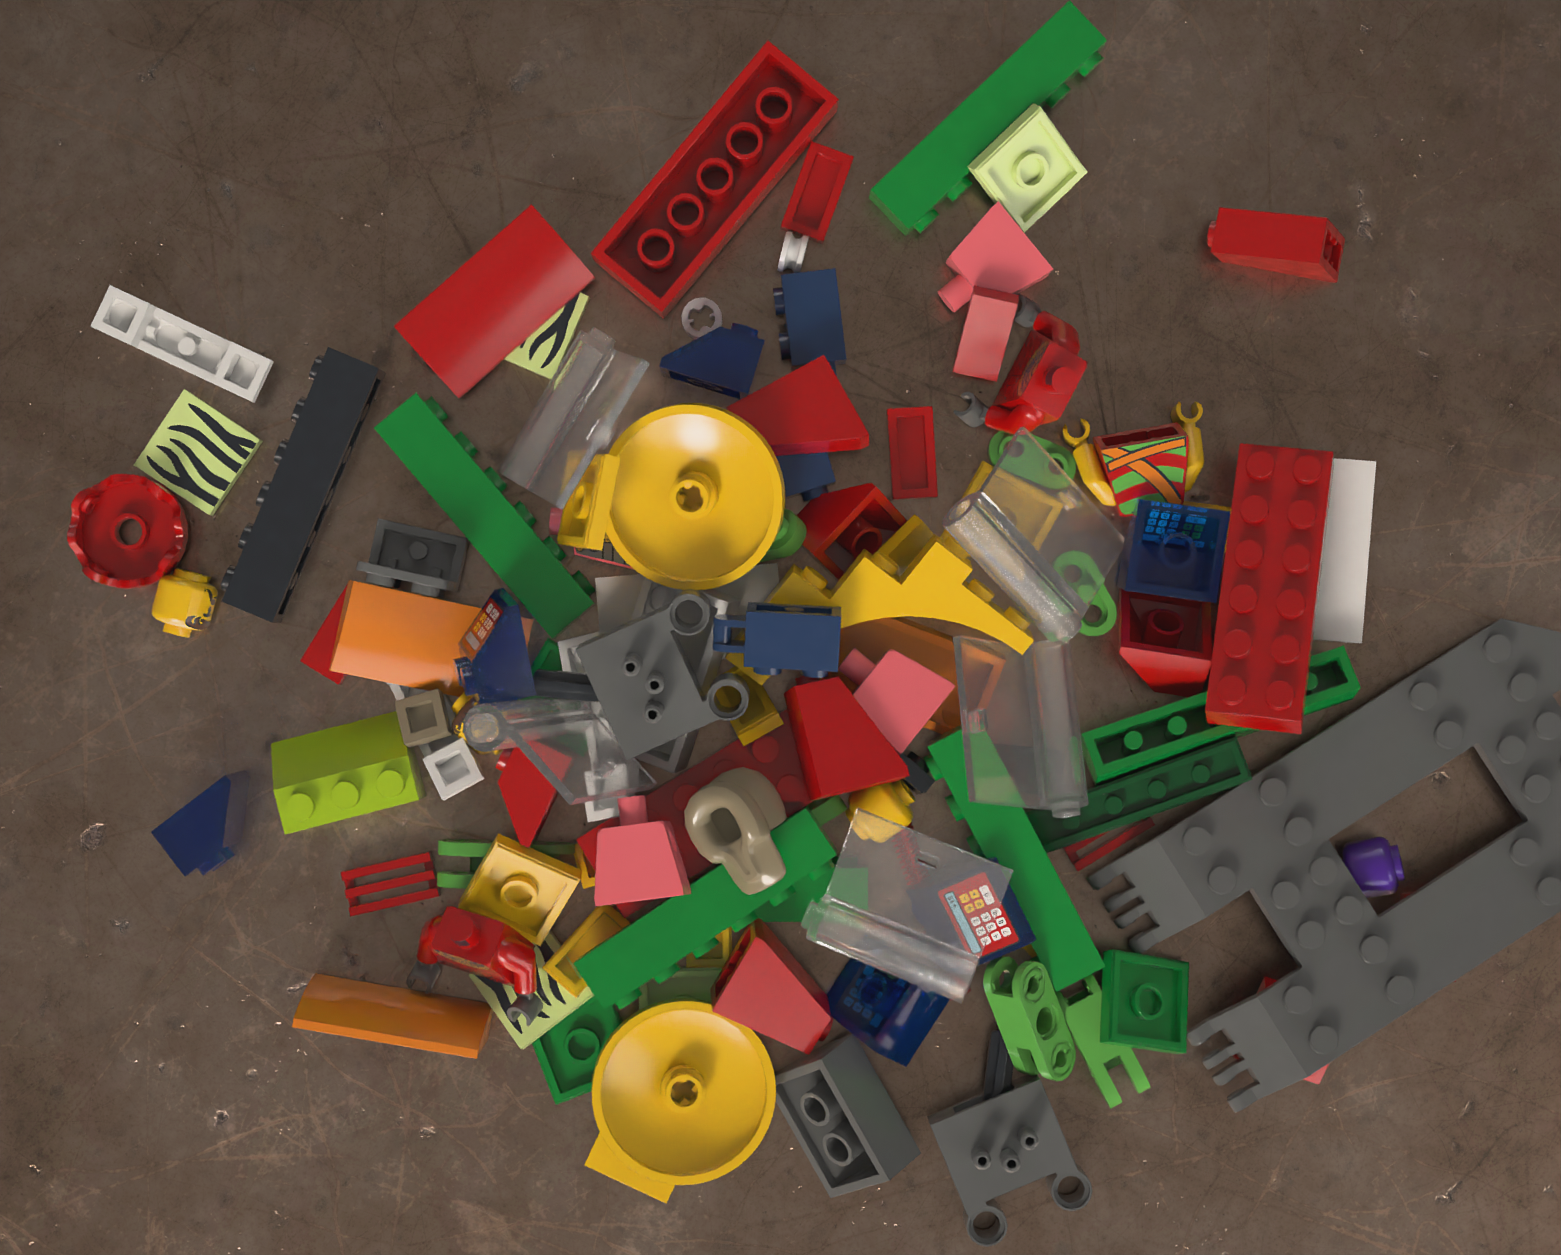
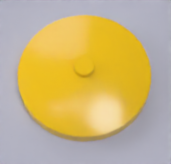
(694, 496)
(683, 1092)

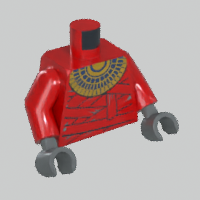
(1039, 379)
(480, 948)

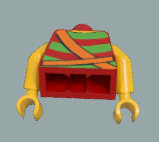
(1141, 463)

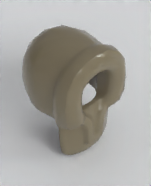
(733, 825)

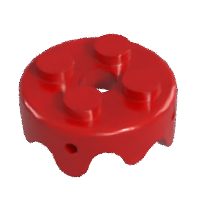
(96, 526)

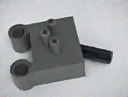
(646, 679)
(1005, 1143)

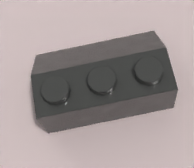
(844, 1117)

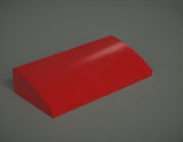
(494, 301)

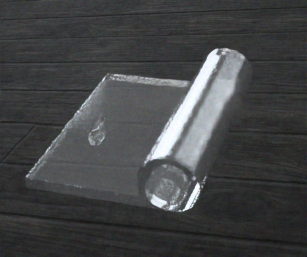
(573, 417)
(1037, 537)
(1021, 725)
(563, 743)
(905, 913)

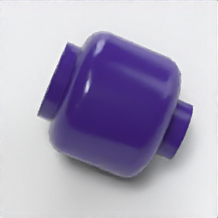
(1374, 865)

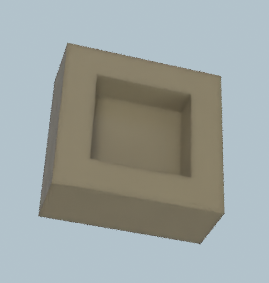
(423, 718)

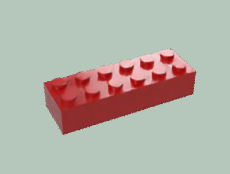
(715, 179)
(1270, 588)
(771, 754)

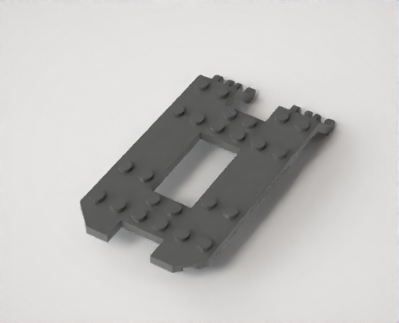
(1274, 841)

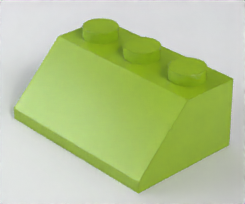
(344, 772)

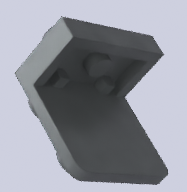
(415, 555)

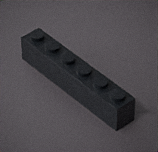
(302, 485)

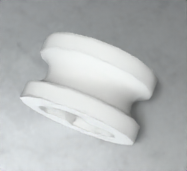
(792, 252)
(698, 305)

